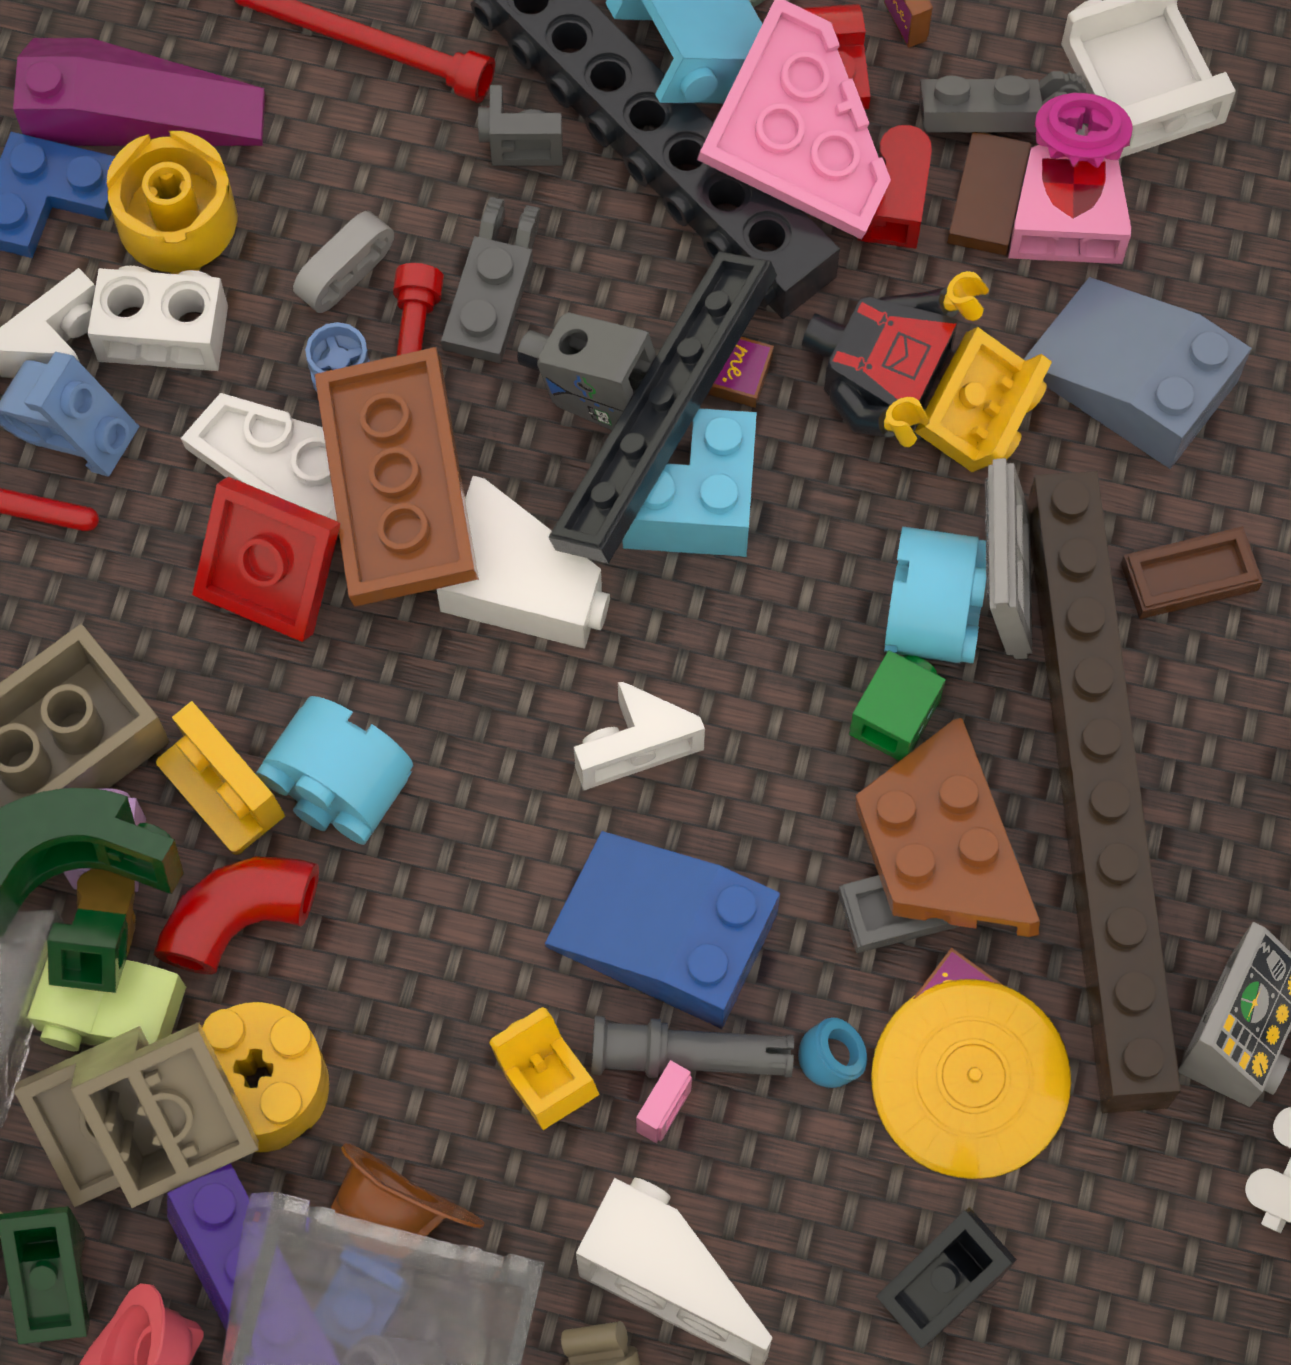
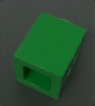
(897, 705)

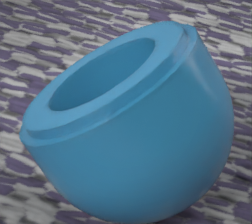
(818, 1061)

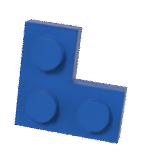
(44, 176)

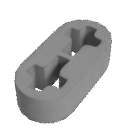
(343, 261)

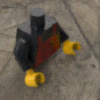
(892, 355)

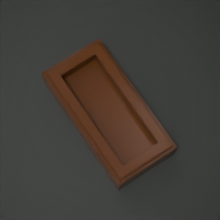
(989, 193)
(1191, 572)

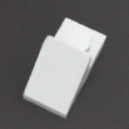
(47, 324)
(654, 736)

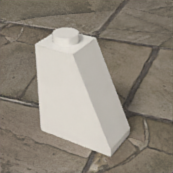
(523, 577)

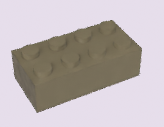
(72, 721)

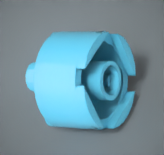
(937, 596)
(336, 769)

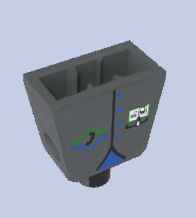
(589, 365)

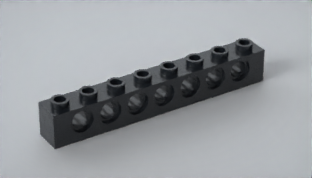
(607, 57)

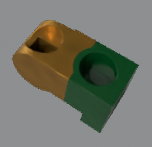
(97, 943)

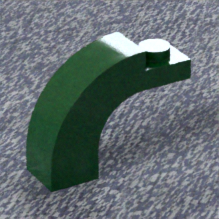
(78, 831)

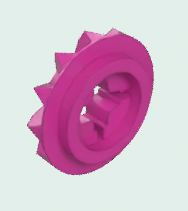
(1065, 114)

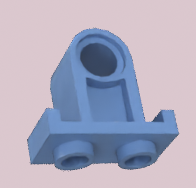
(67, 412)

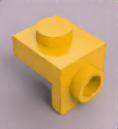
(542, 1068)

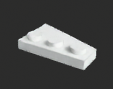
(265, 451)

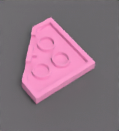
(800, 124)

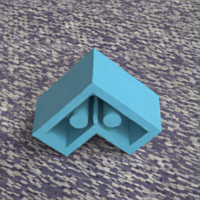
(707, 502)

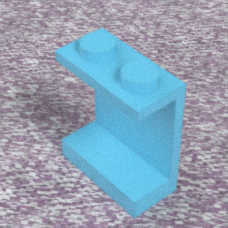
(705, 40)

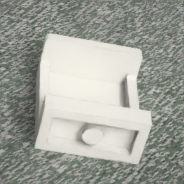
(1148, 66)

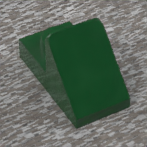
(45, 1274)

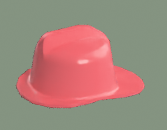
(145, 1333)

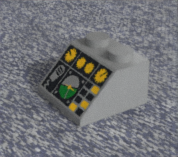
(1245, 1022)

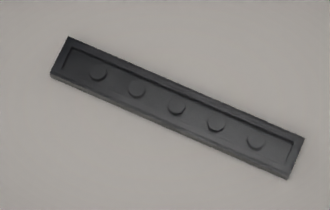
(662, 407)

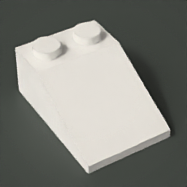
(659, 1264)

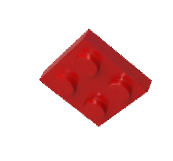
(265, 558)

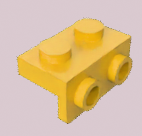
(983, 401)

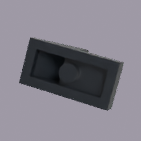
(946, 1278)

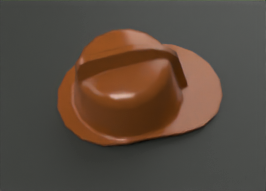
(387, 1198)

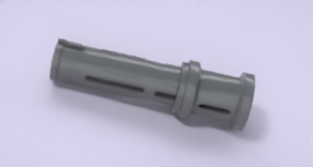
(654, 1045)

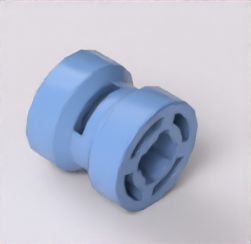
(335, 347)

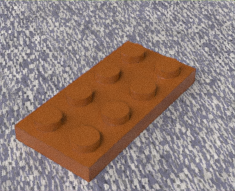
(395, 477)

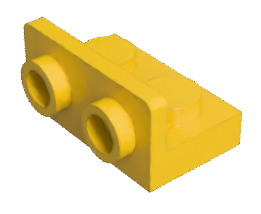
(218, 782)

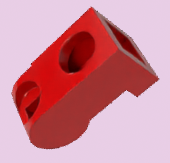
(899, 214)

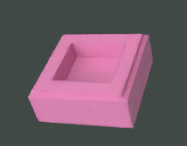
(664, 1102)

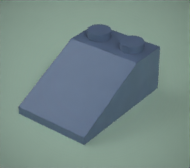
(1140, 366)

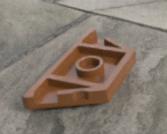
(943, 839)

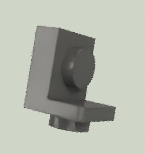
(520, 137)

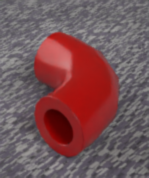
(229, 902)

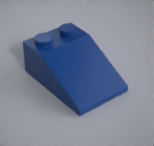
(666, 925)

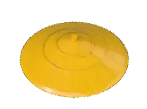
(971, 1079)

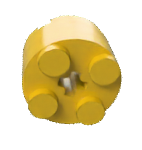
(171, 201)
(276, 1039)

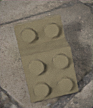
(137, 1116)

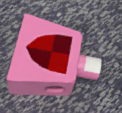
(1071, 211)

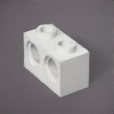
(154, 332)

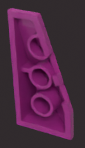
(112, 95)

